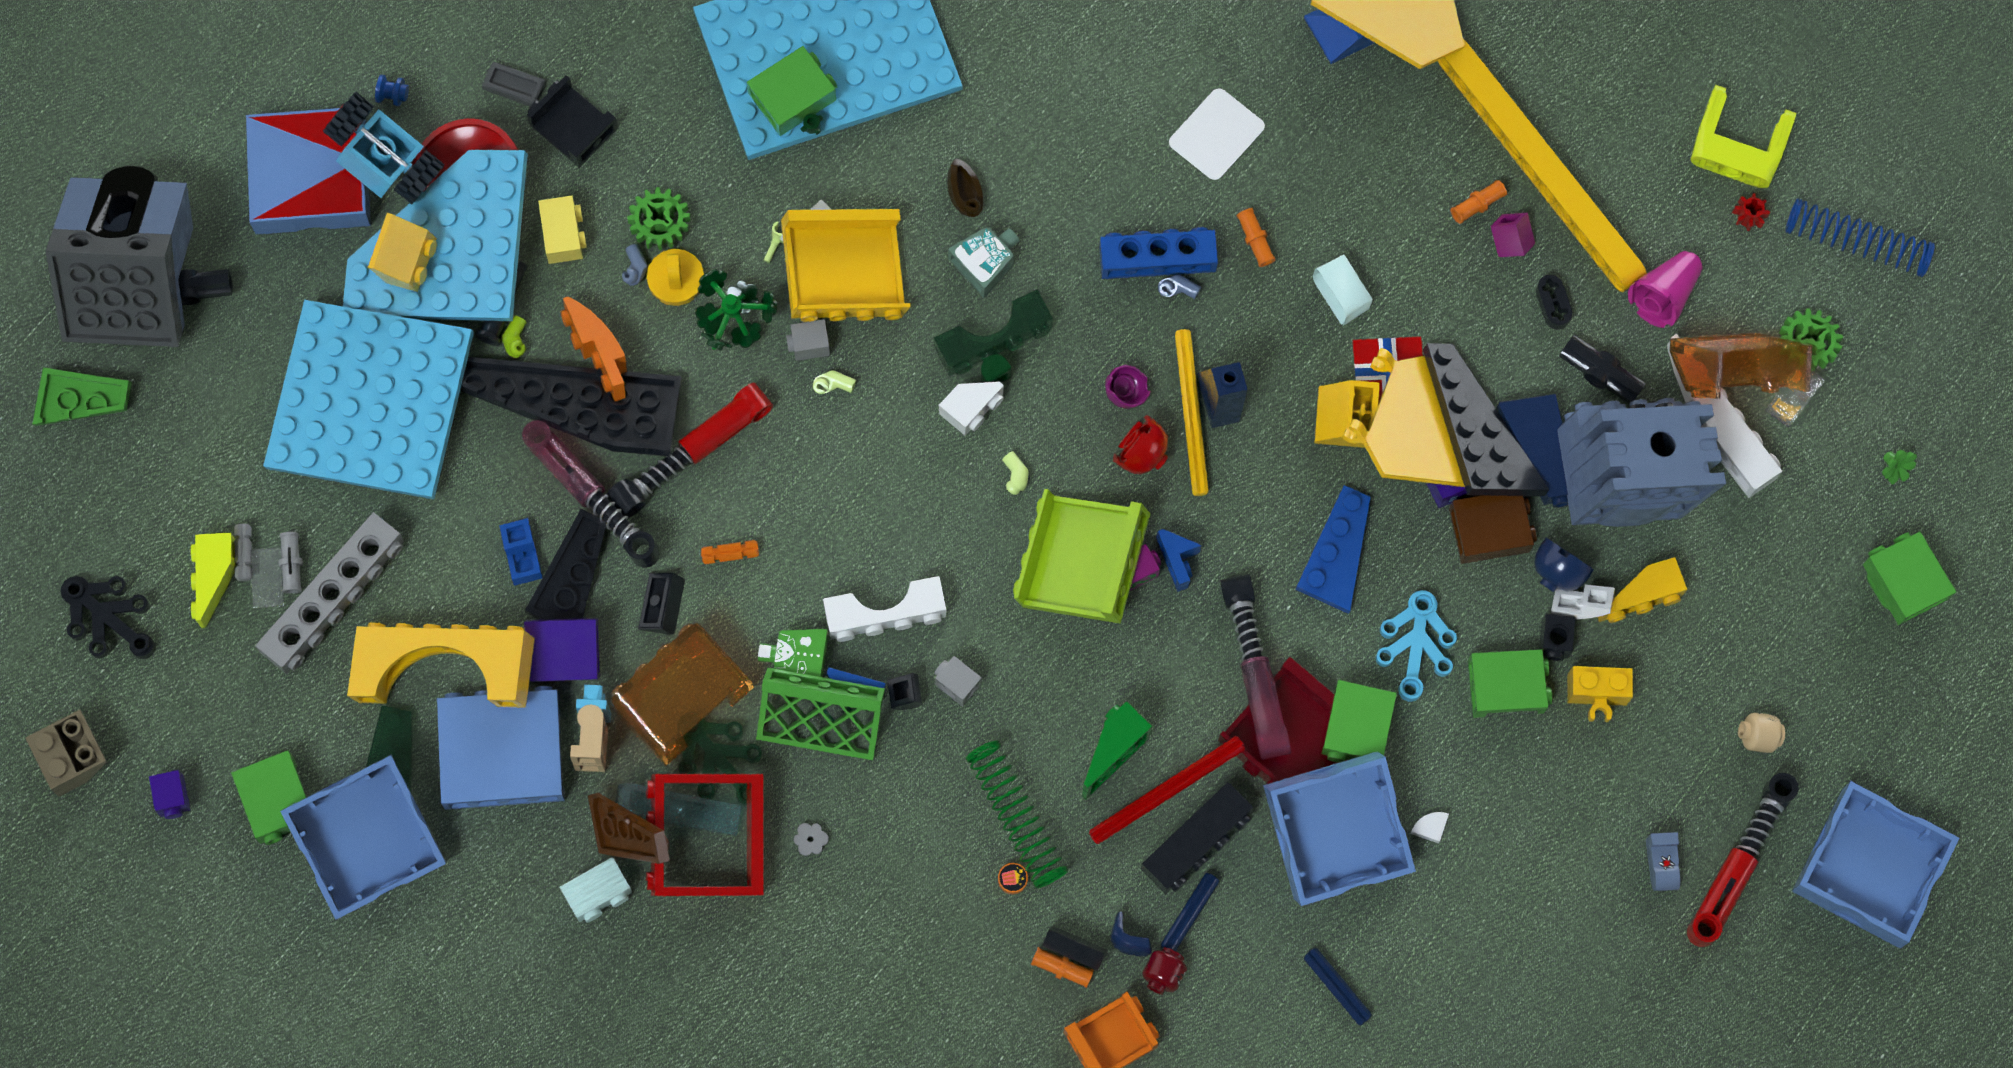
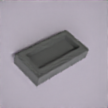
(513, 84)

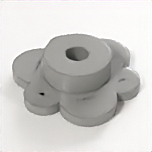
(807, 831)

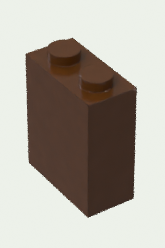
(1491, 527)

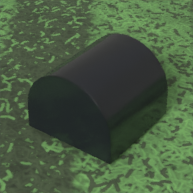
(905, 692)

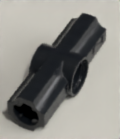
(203, 285)
(1602, 369)

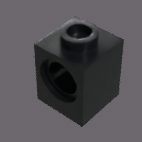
(1560, 625)

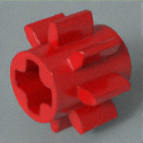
(1744, 213)

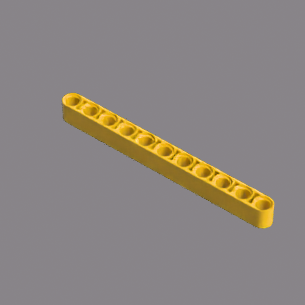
(1543, 168)

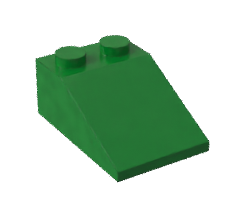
(1120, 739)

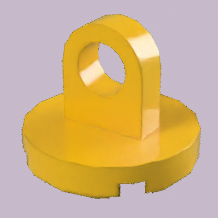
(674, 277)

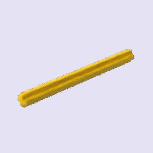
(1191, 412)

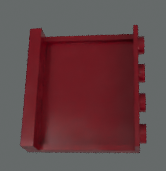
(1305, 713)

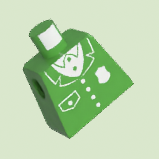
(797, 651)

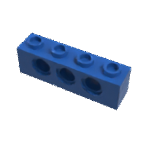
(1145, 263)

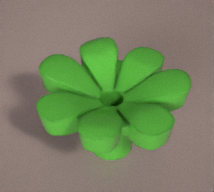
(1898, 465)

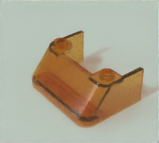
(1741, 360)

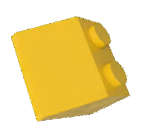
(402, 253)

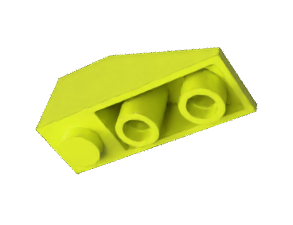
(214, 570)

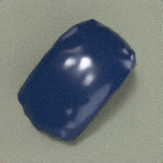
(1128, 944)

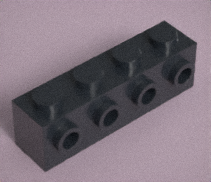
(1197, 838)

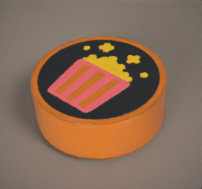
(1012, 878)

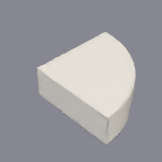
(1430, 826)

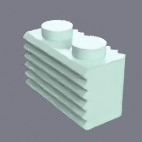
(596, 890)

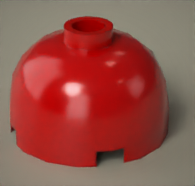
(1143, 447)

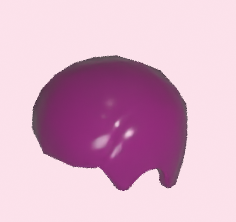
(1127, 387)

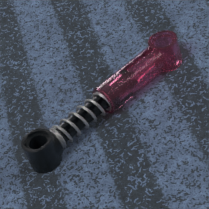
(588, 491)
(1256, 670)

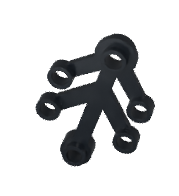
(104, 613)

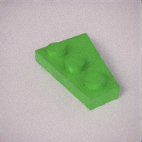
(78, 396)

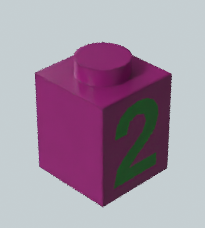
(1146, 568)

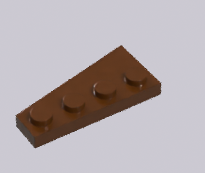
(625, 833)

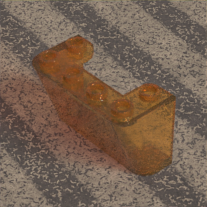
(678, 691)

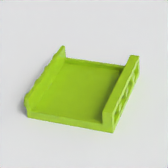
(1081, 557)

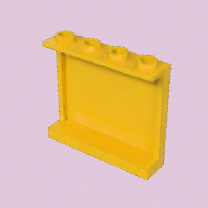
(843, 264)

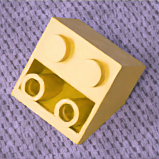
(1341, 404)

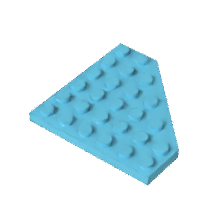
(477, 227)

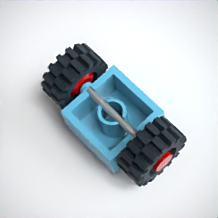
(381, 151)

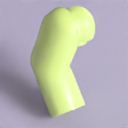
(831, 380)
(1019, 473)

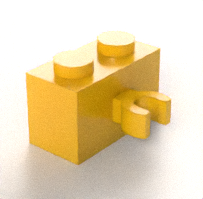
(1600, 687)

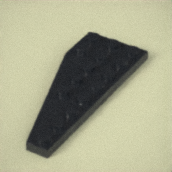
(577, 403)

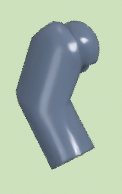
(1178, 284)

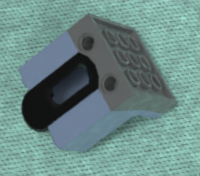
(120, 259)

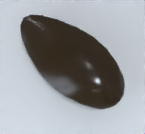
(964, 189)

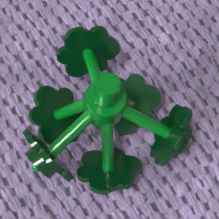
(737, 301)

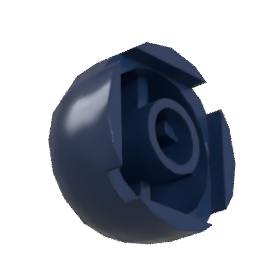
(1560, 568)

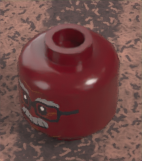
(1164, 971)

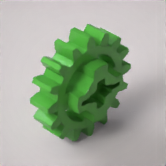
(659, 231)
(1814, 328)

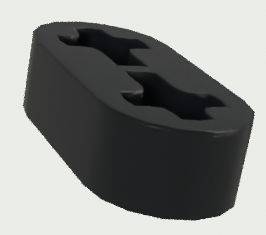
(1547, 303)

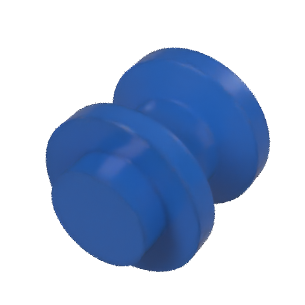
(396, 91)

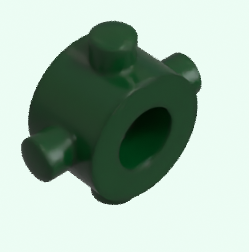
(811, 124)

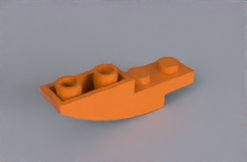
(597, 342)

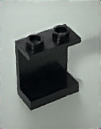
(571, 122)

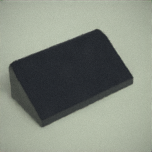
(661, 603)
(1074, 947)

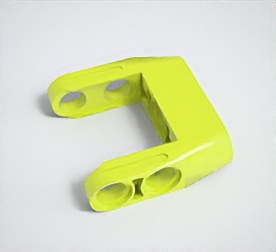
(1735, 158)

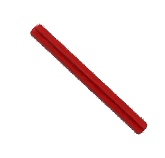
(1167, 790)

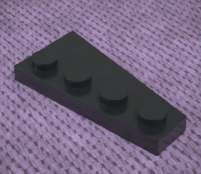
(570, 575)

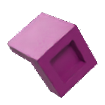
(1513, 235)

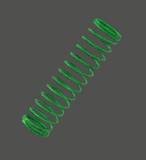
(1048, 877)

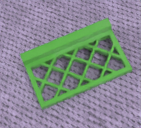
(828, 692)

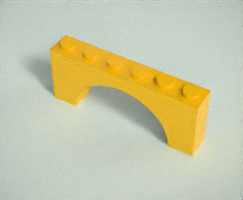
(386, 652)

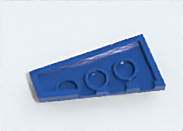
(1335, 559)

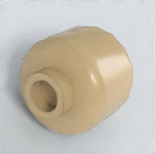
(1761, 732)

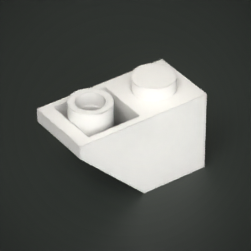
(969, 403)

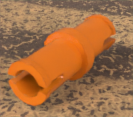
(1478, 201)
(1256, 237)
(1062, 967)

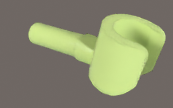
(774, 243)

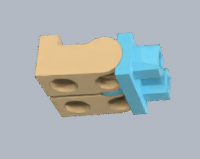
(592, 719)

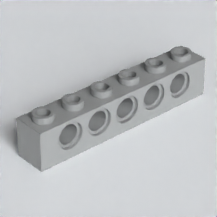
(332, 577)

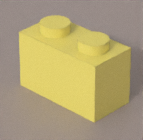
(561, 230)

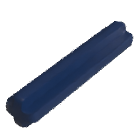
(1190, 912)
(1337, 986)

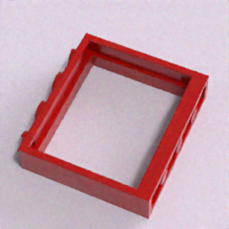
(755, 836)

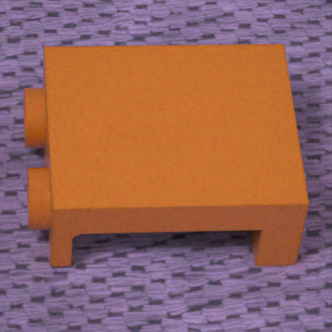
(1113, 1035)

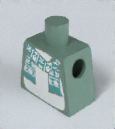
(984, 258)

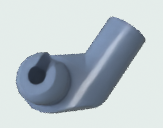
(637, 267)

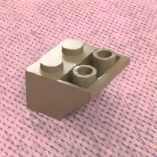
(67, 753)

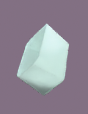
(1342, 289)

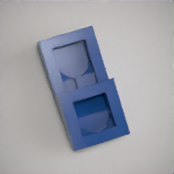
(521, 551)

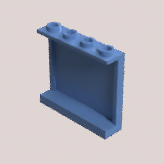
(499, 752)

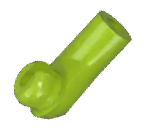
(511, 337)

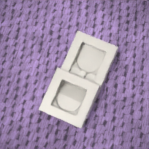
(1591, 603)

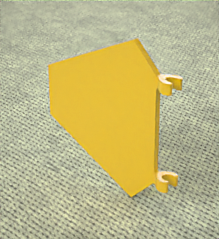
(1408, 28)
(1408, 428)

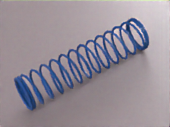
(1927, 251)

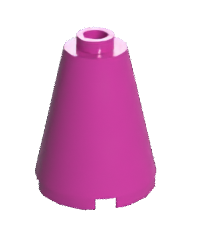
(1666, 289)

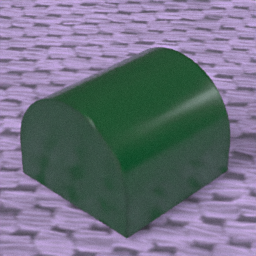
(995, 369)

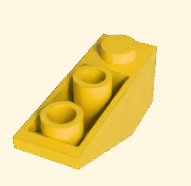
(1652, 586)

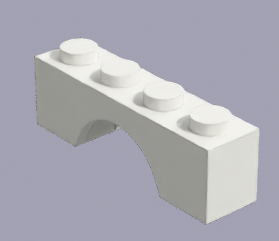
(921, 604)

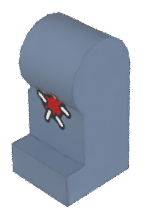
(1663, 861)

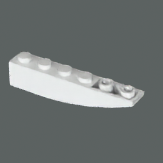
(1739, 446)

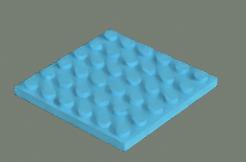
(369, 399)

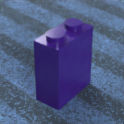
(564, 649)

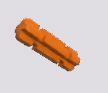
(729, 552)

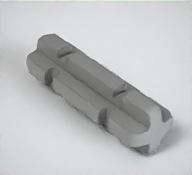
(243, 545)

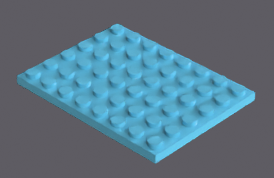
(875, 50)

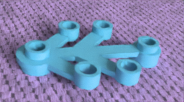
(1417, 640)

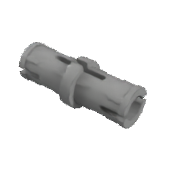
(292, 581)

